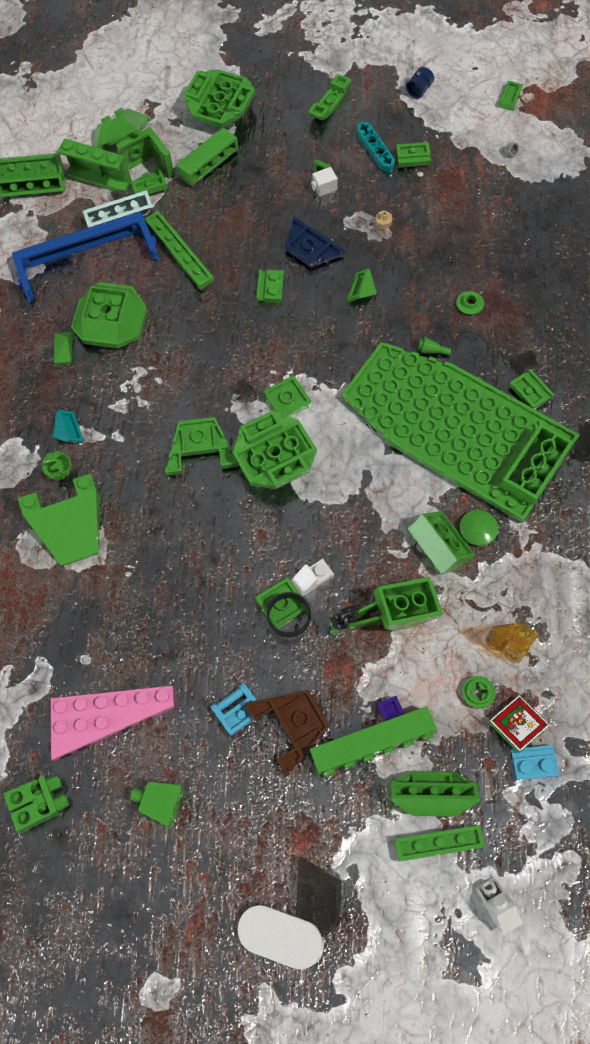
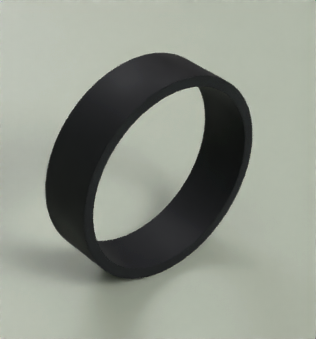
(288, 595)

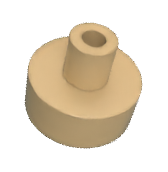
(383, 220)

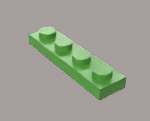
(439, 843)

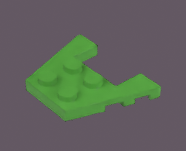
(195, 438)

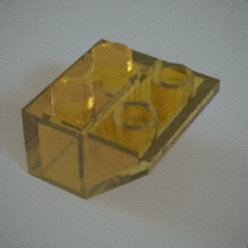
(512, 640)

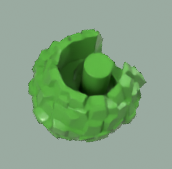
(56, 465)

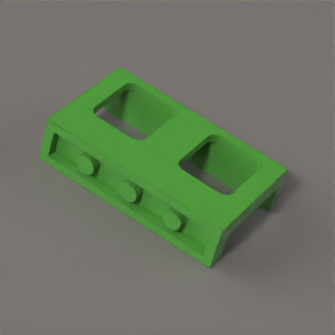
(96, 166)

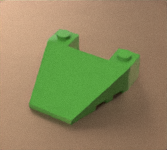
(68, 526)

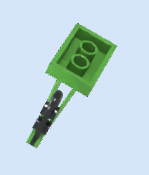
(400, 607)

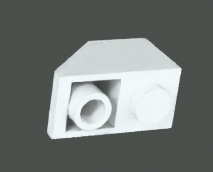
(499, 906)

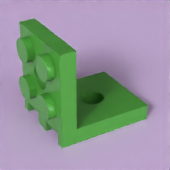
(147, 147)

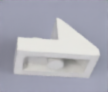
(311, 577)

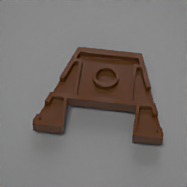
(300, 720)

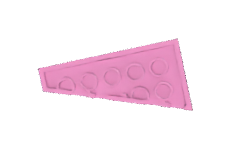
(93, 717)

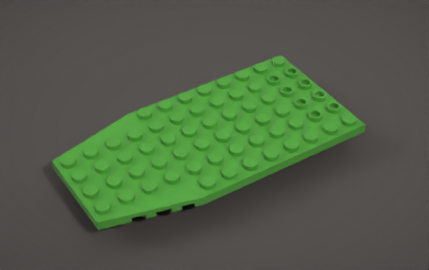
(460, 427)

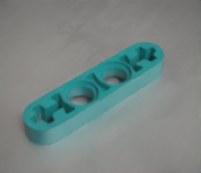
(373, 147)

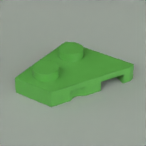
(151, 182)

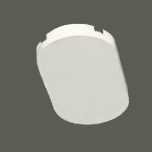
(280, 937)

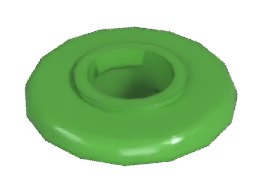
(470, 309)

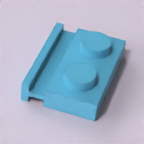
(535, 763)

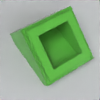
(318, 165)

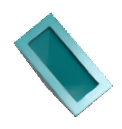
(67, 427)

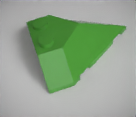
(119, 127)

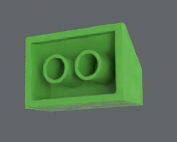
(441, 541)

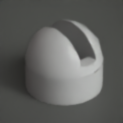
(512, 149)

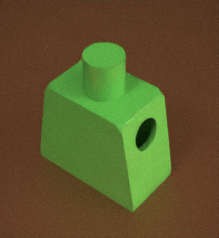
(159, 801)

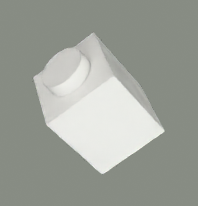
(324, 181)

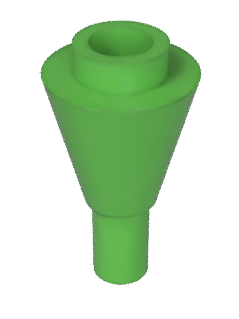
(429, 346)

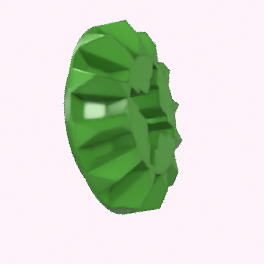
(483, 685)

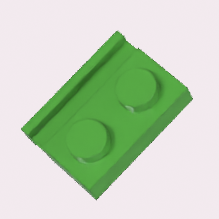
(413, 154)
(270, 286)
(531, 389)

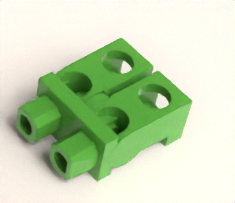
(35, 802)

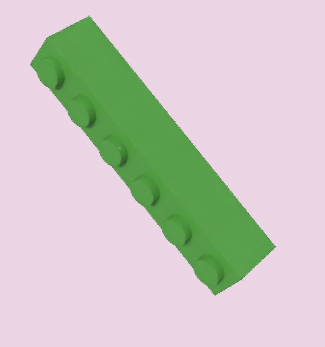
(373, 741)

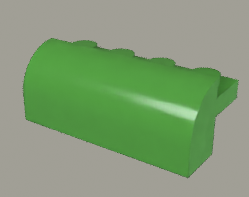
(31, 174)

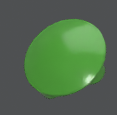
(478, 528)

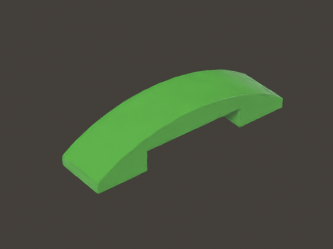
(331, 99)

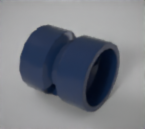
(420, 82)

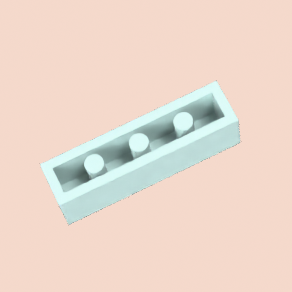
(117, 209)

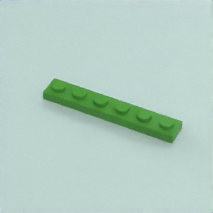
(179, 250)

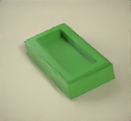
(510, 95)

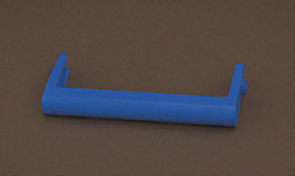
(78, 242)

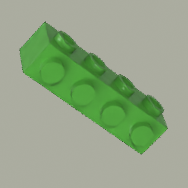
(207, 156)

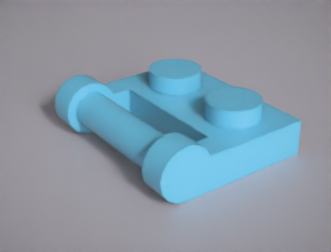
(238, 716)

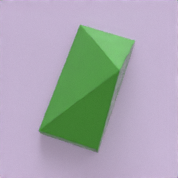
(362, 286)
(63, 348)

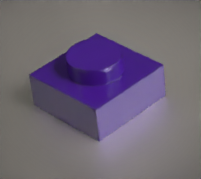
(390, 708)

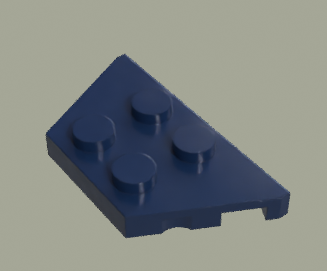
(310, 245)

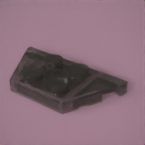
(318, 897)

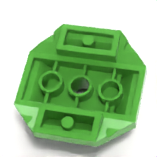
(218, 97)
(109, 315)
(271, 435)

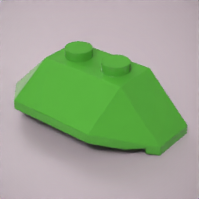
(434, 793)

